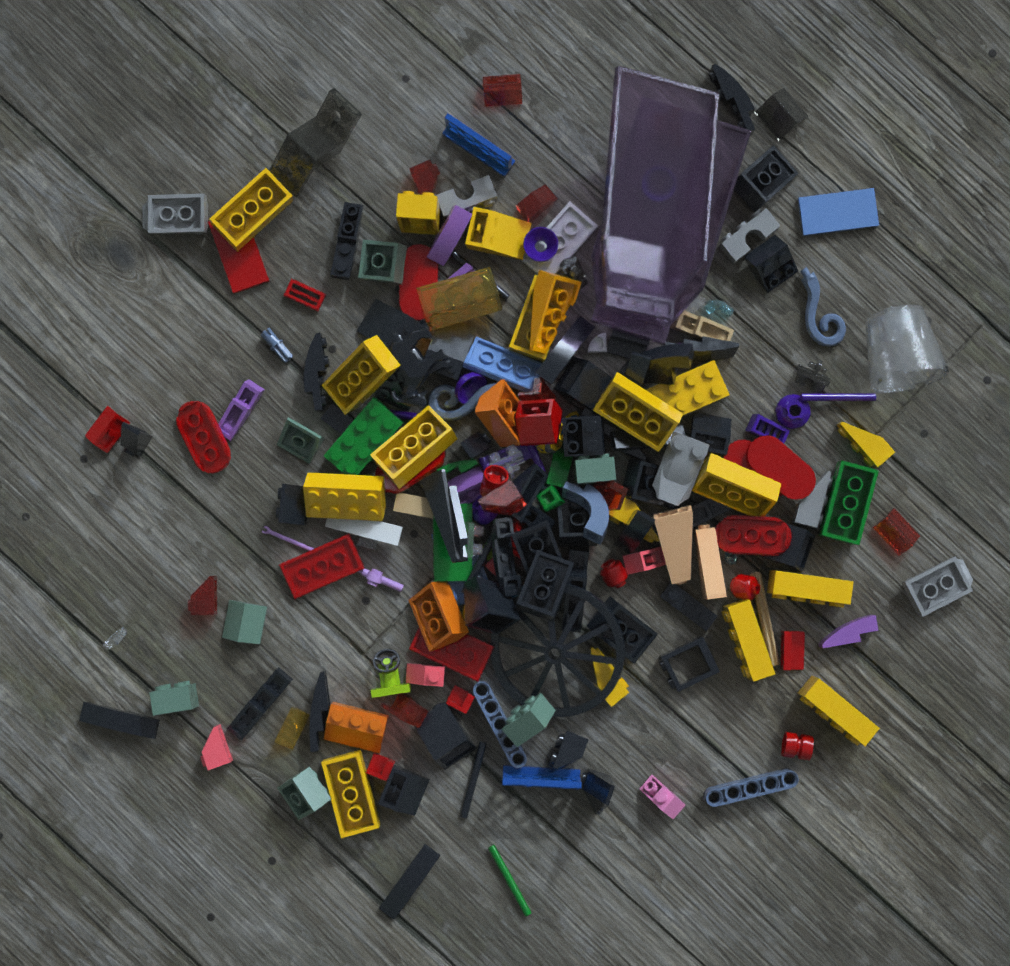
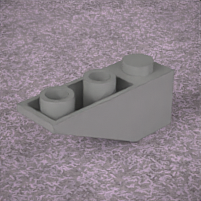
(809, 508)

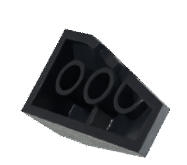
(598, 789)

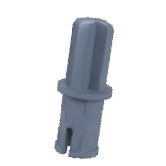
(276, 345)

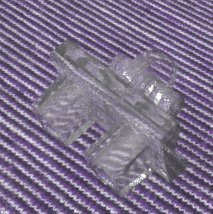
(510, 462)
(473, 530)

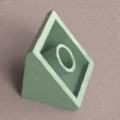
(299, 440)
(244, 622)

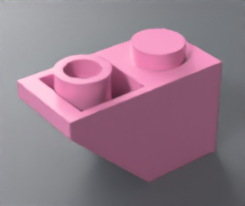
(662, 797)

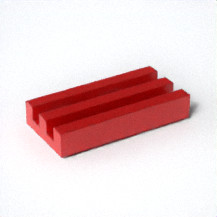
(319, 301)

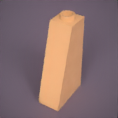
(675, 536)
(709, 563)

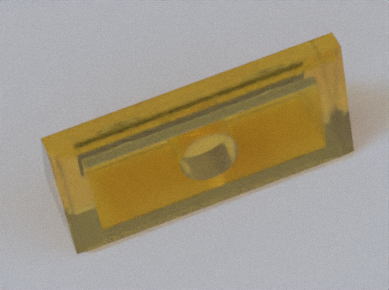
(292, 728)

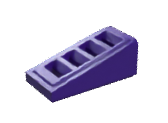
(756, 418)

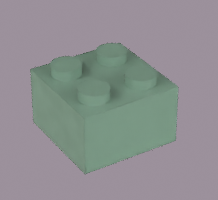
(382, 261)
(594, 470)
(174, 699)
(528, 719)
(304, 793)

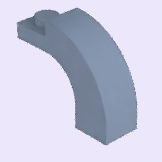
(596, 507)

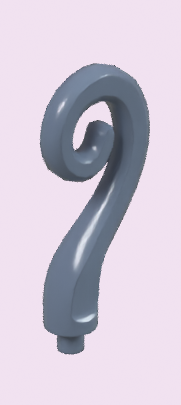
(813, 290)
(457, 414)

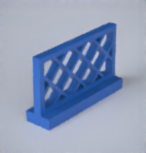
(477, 146)
(541, 777)

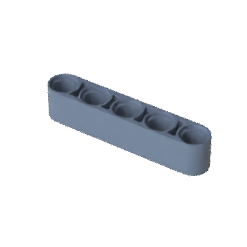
(489, 696)
(760, 788)

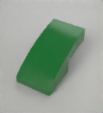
(463, 466)
(559, 469)

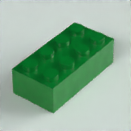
(363, 437)
(848, 502)

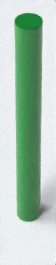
(509, 880)

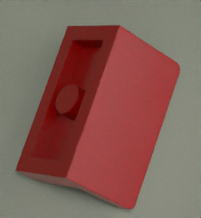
(106, 429)
(792, 650)

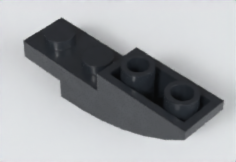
(732, 92)
(347, 241)
(316, 363)

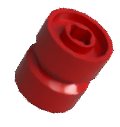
(493, 478)
(798, 746)

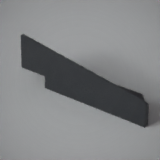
(447, 513)

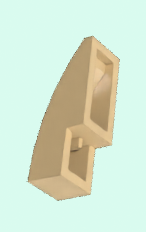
(700, 326)
(412, 505)

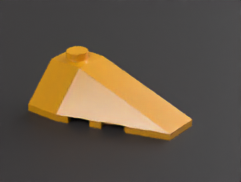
(551, 300)

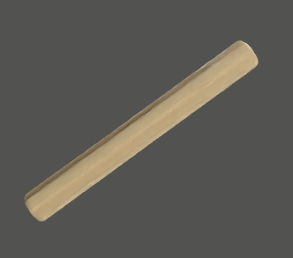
(765, 621)

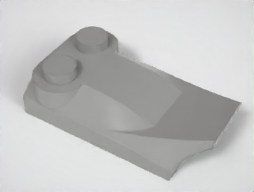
(175, 214)
(679, 468)
(938, 586)

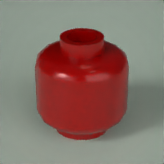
(614, 573)
(745, 587)

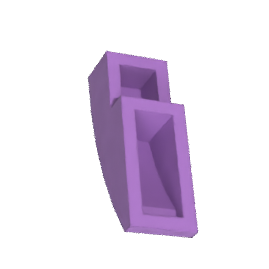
(449, 235)
(240, 408)
(850, 632)

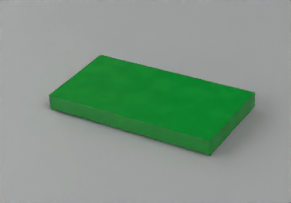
(442, 566)

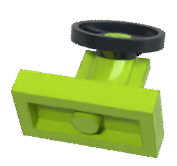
(388, 675)

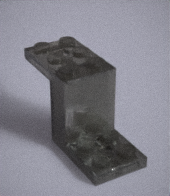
(315, 142)

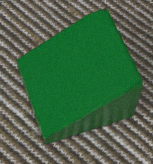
(550, 498)

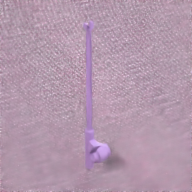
(374, 576)

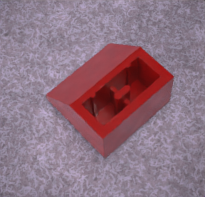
(538, 421)

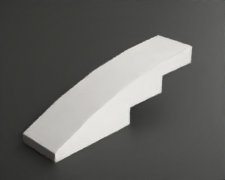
(370, 529)

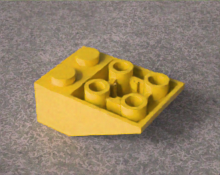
(497, 233)

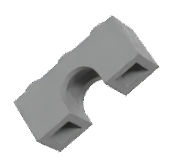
(483, 195)
(762, 224)

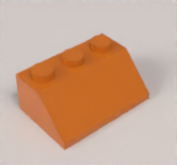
(498, 412)
(438, 615)
(355, 727)

